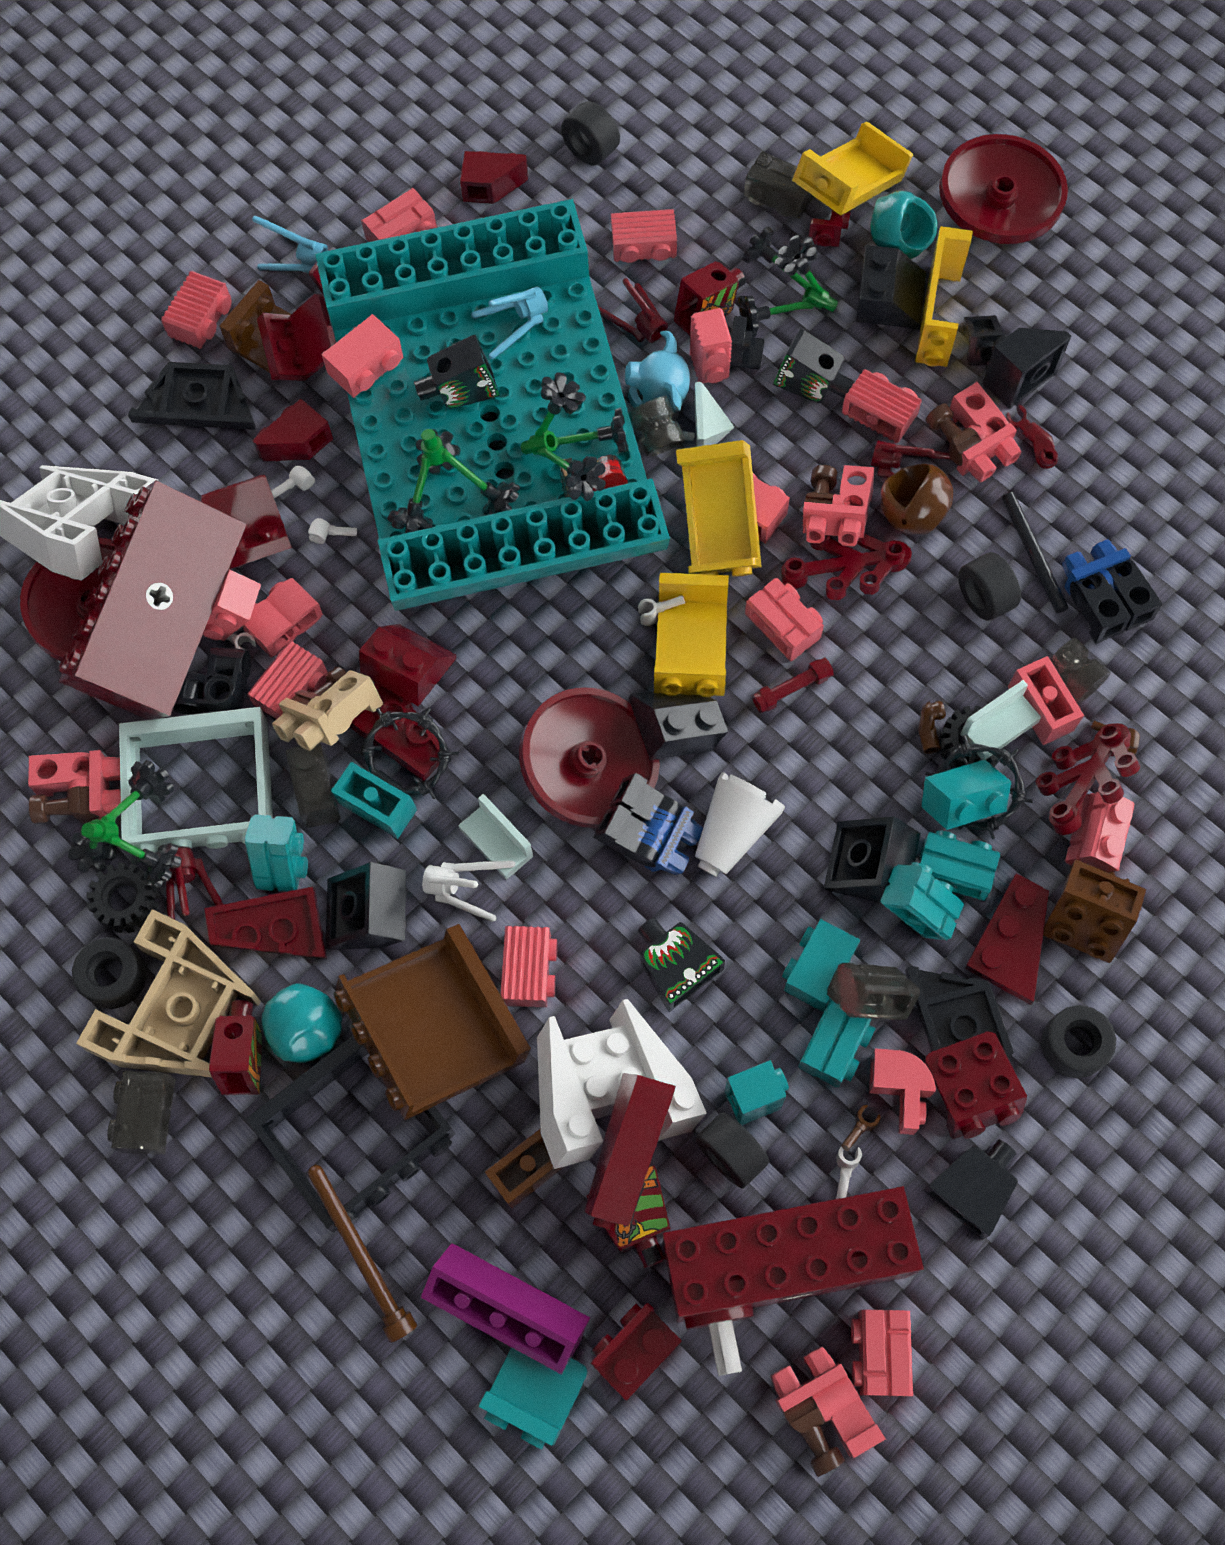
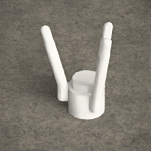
(445, 881)

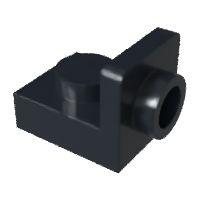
(981, 334)
(746, 349)

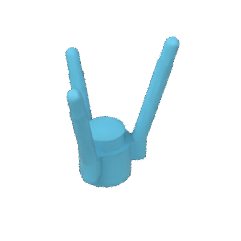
(305, 250)
(527, 304)

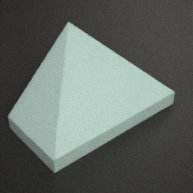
(710, 420)

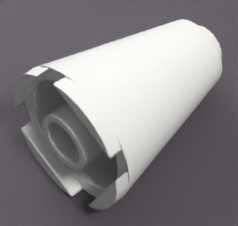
(734, 823)

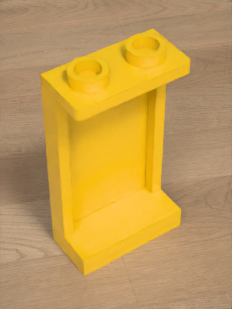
(853, 170)
(720, 508)

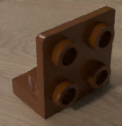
(241, 325)
(1094, 912)

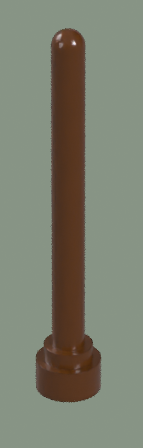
(396, 1320)

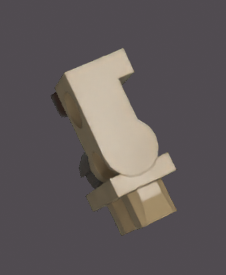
(328, 710)

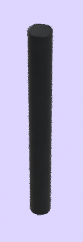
(1035, 552)

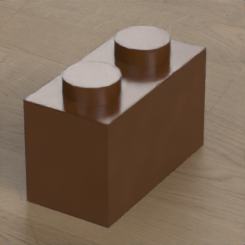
(522, 1170)

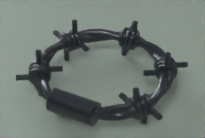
(443, 757)
(1005, 758)

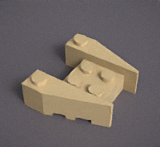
(178, 1011)

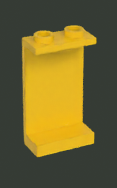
(947, 263)
(692, 635)

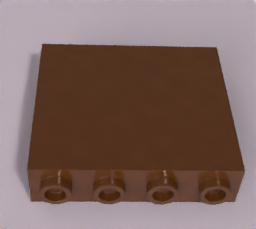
(432, 1024)

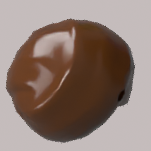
(916, 498)

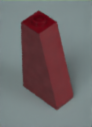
(628, 1149)

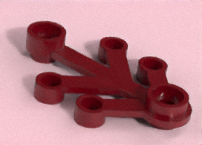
(890, 557)
(1109, 741)

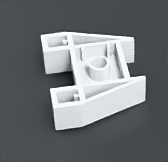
(60, 512)
(583, 1078)

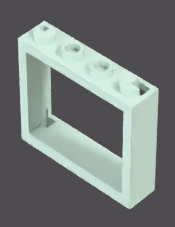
(191, 729)

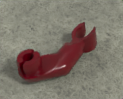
(1042, 442)

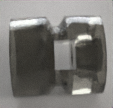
(655, 438)
(1078, 671)

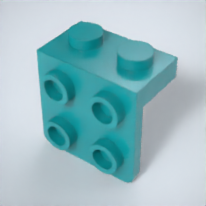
(533, 1397)

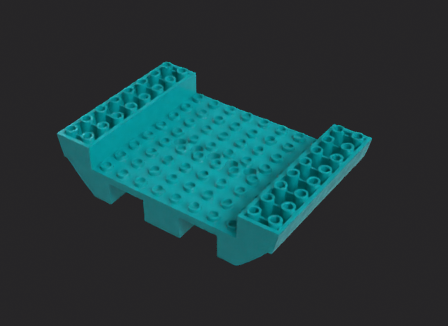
(425, 294)

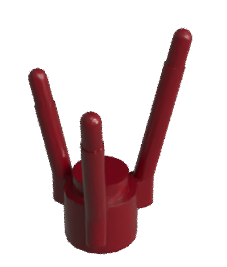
(648, 320)
(890, 455)
(184, 874)

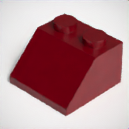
(404, 662)

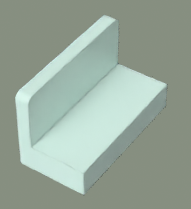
(1001, 720)
(496, 837)

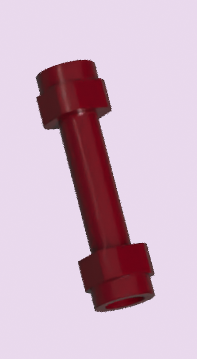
(818, 672)

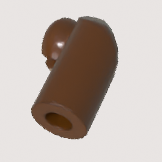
(927, 727)

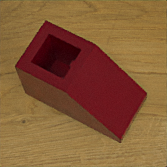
(491, 176)
(293, 435)

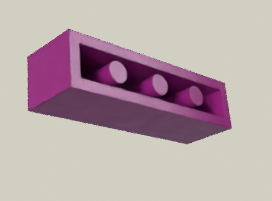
(505, 1308)

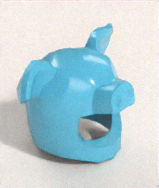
(659, 375)

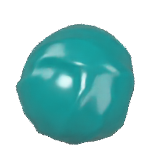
(903, 223)
(301, 1023)

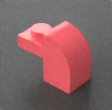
(906, 1076)

